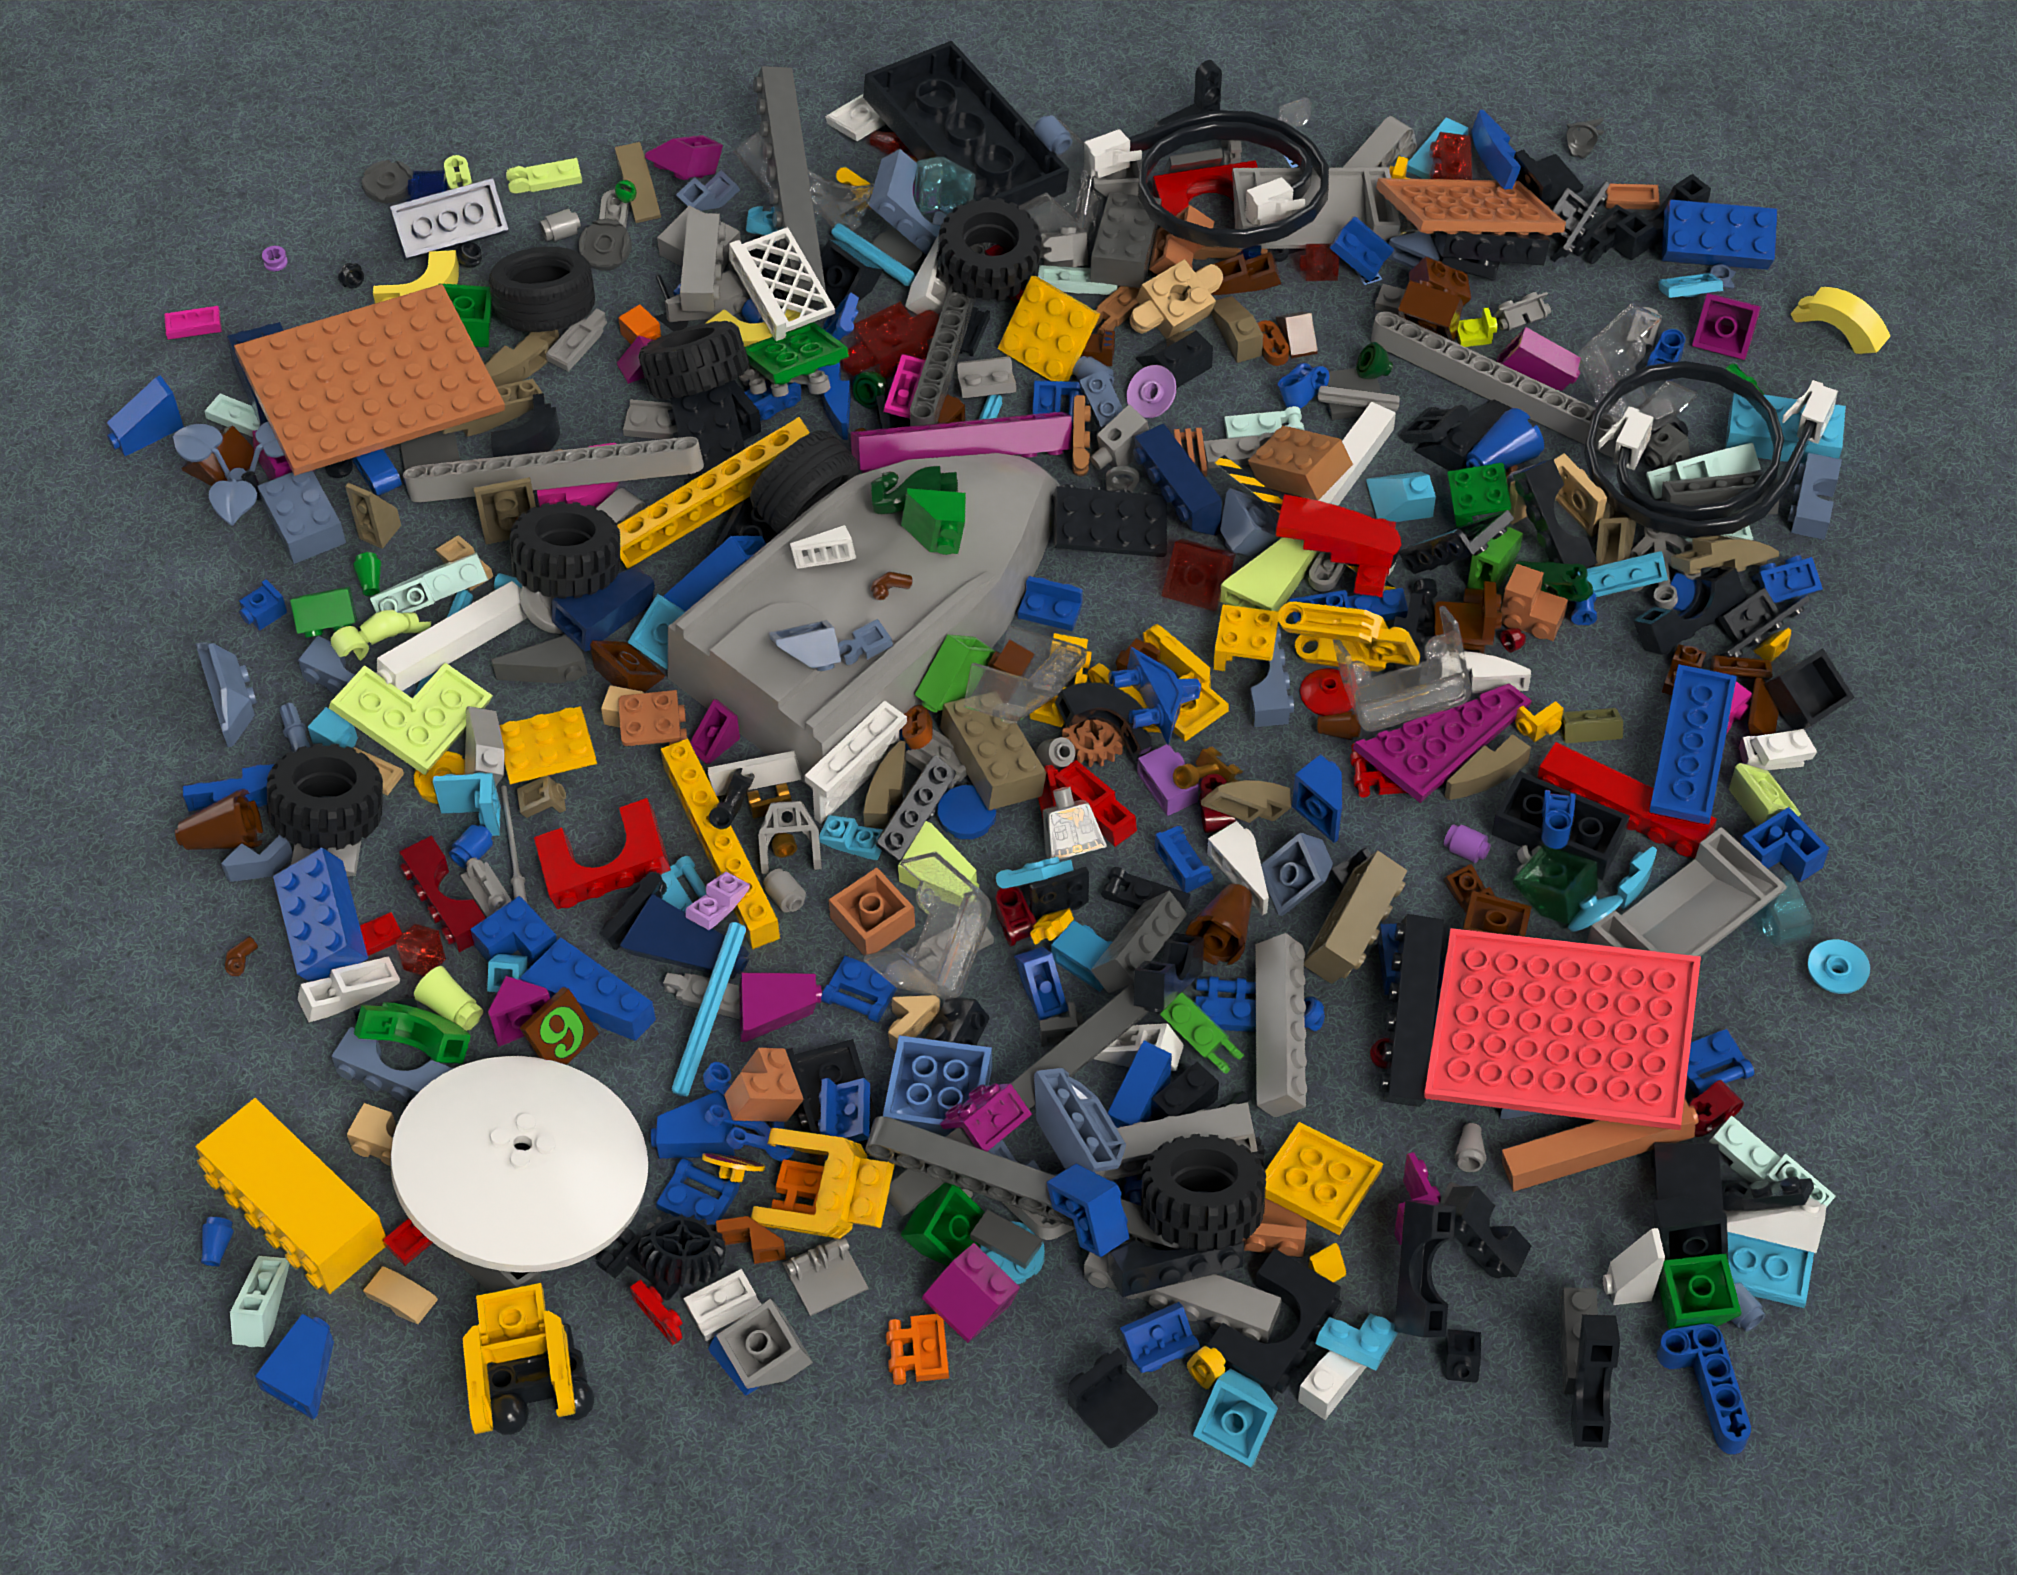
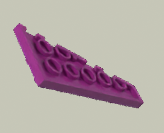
(1439, 744)

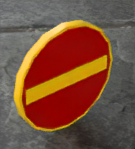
(731, 1166)

